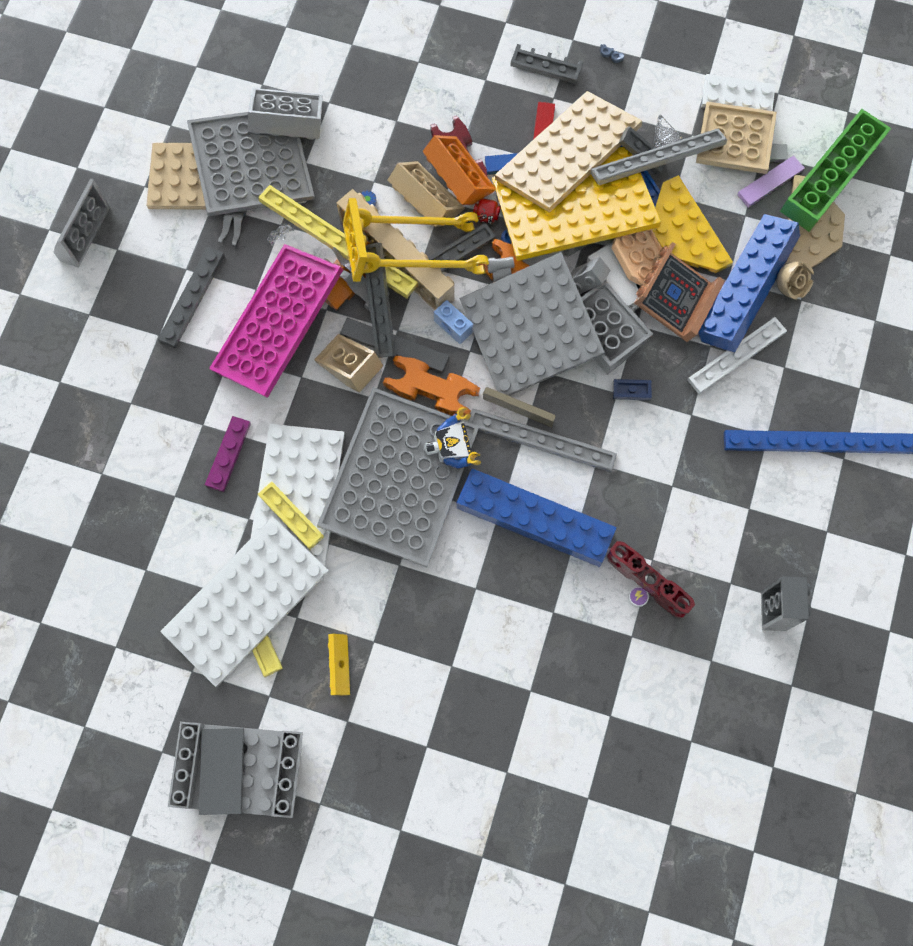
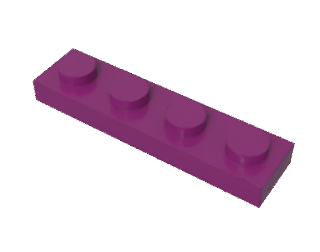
(228, 454)

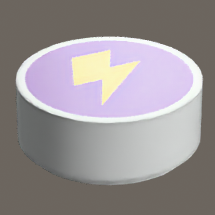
(638, 597)

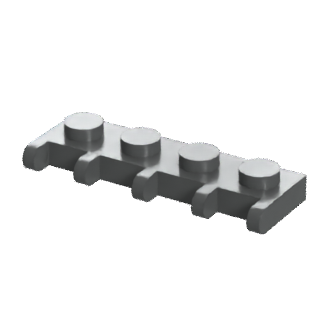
(546, 65)

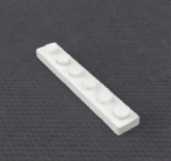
(729, 360)

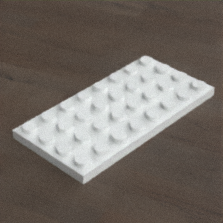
(304, 468)
(244, 601)

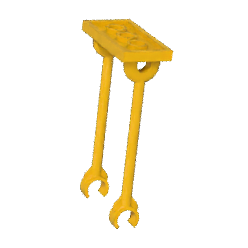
(368, 262)

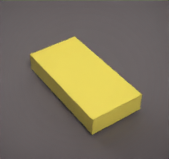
(267, 657)

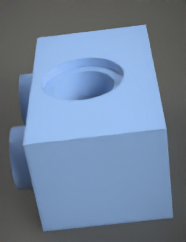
(453, 322)

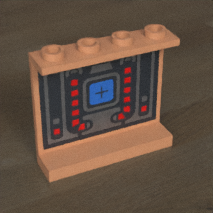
(677, 294)

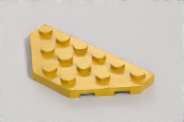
(688, 229)

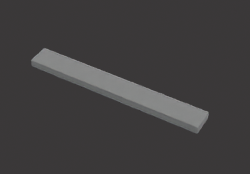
(658, 156)
(543, 440)

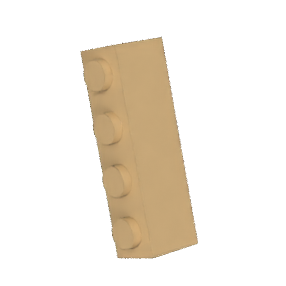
(424, 191)

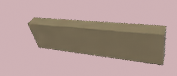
(519, 407)

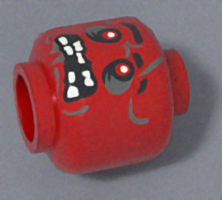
(487, 210)

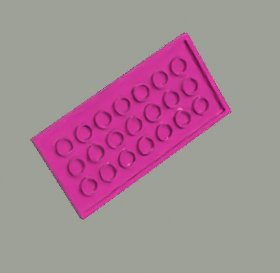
(276, 320)

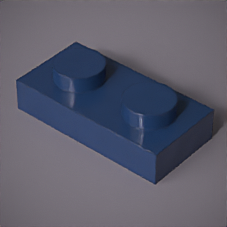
(632, 389)

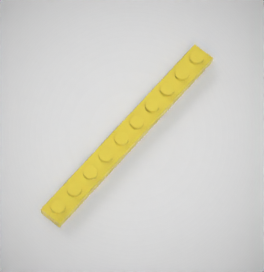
(327, 234)

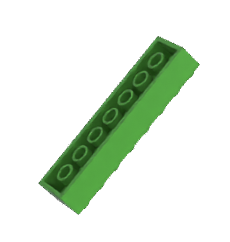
(835, 170)

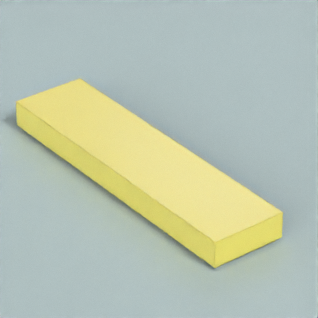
(291, 515)

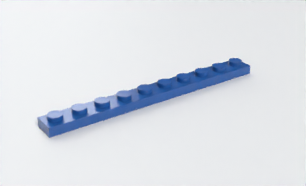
(818, 441)

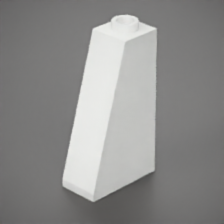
(617, 278)

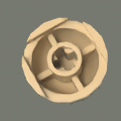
(795, 279)

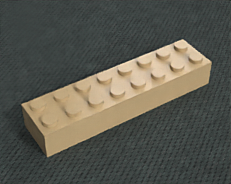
(432, 284)

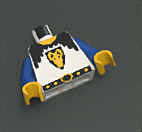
(453, 442)

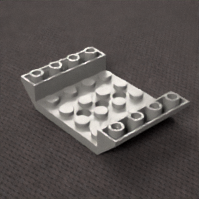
(268, 776)

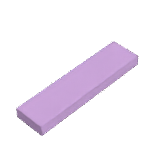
(770, 181)

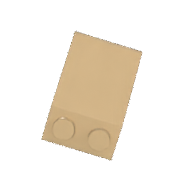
(349, 362)

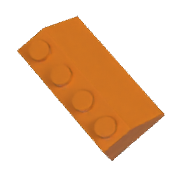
(458, 169)

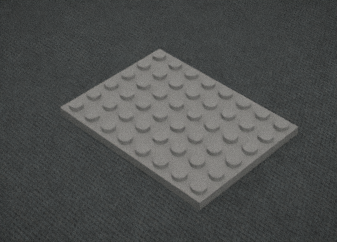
(387, 483)

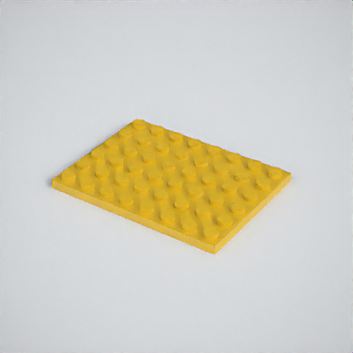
(582, 218)

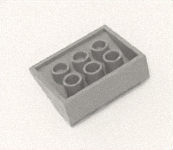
(285, 113)
(82, 226)
(615, 325)

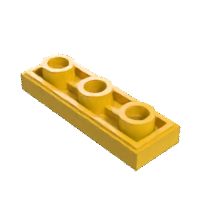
(339, 664)

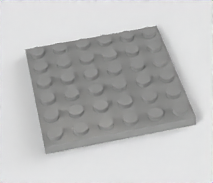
(240, 165)
(532, 325)

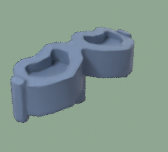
(609, 52)

